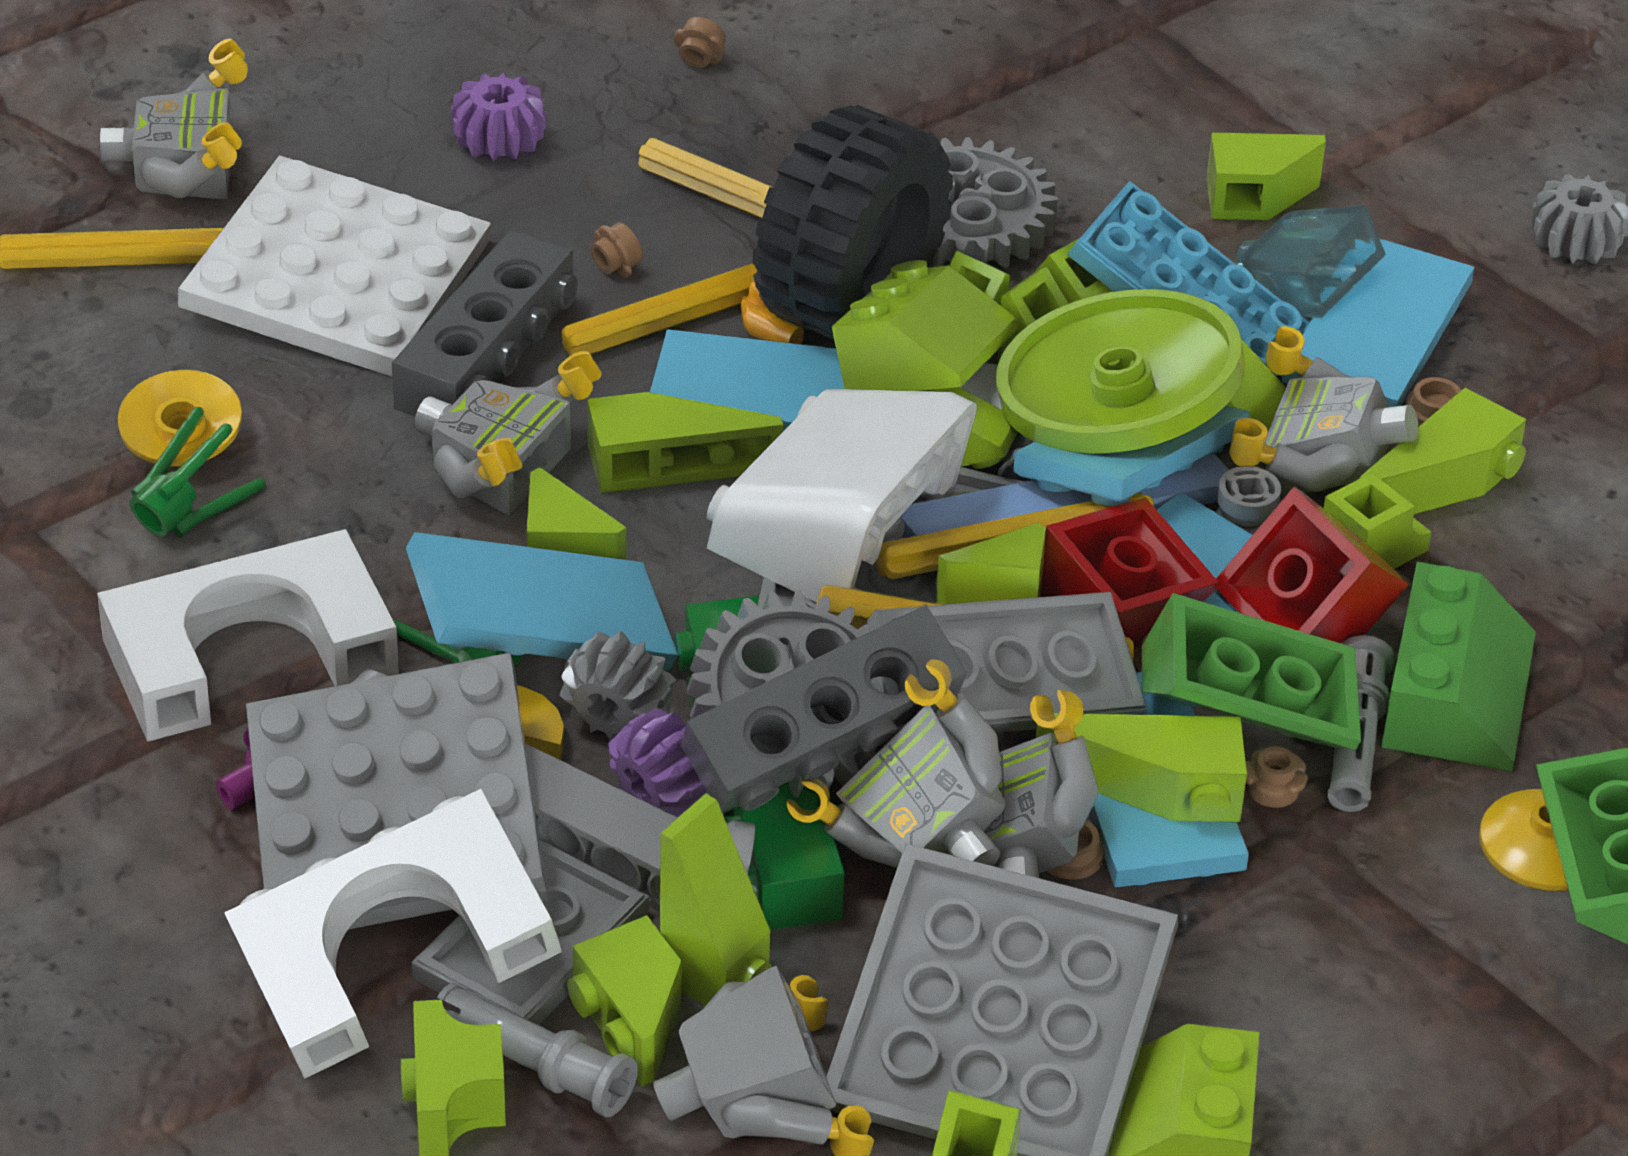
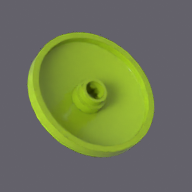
(1120, 371)

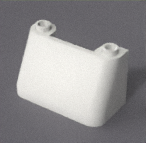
(839, 484)

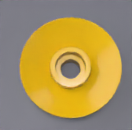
(164, 401)
(1521, 842)

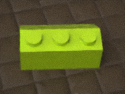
(919, 331)

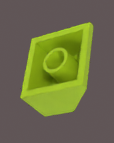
(1191, 1095)

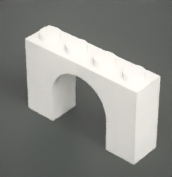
(304, 584)
(445, 856)

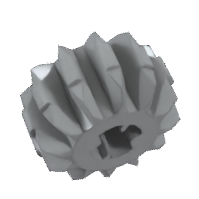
(1580, 219)
(615, 682)

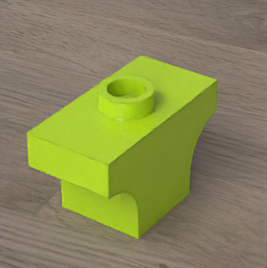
(1380, 519)
(452, 1077)

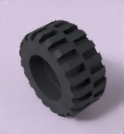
(846, 212)

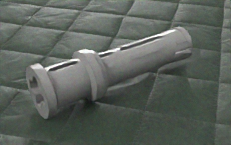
(1353, 768)
(561, 1059)

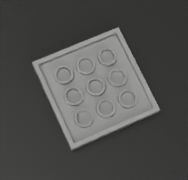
(383, 754)
(1004, 997)

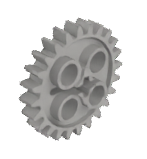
(996, 205)
(759, 639)

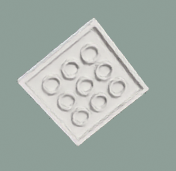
(334, 264)

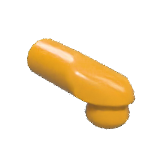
(765, 325)

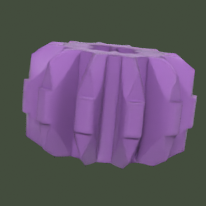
(498, 116)
(653, 764)

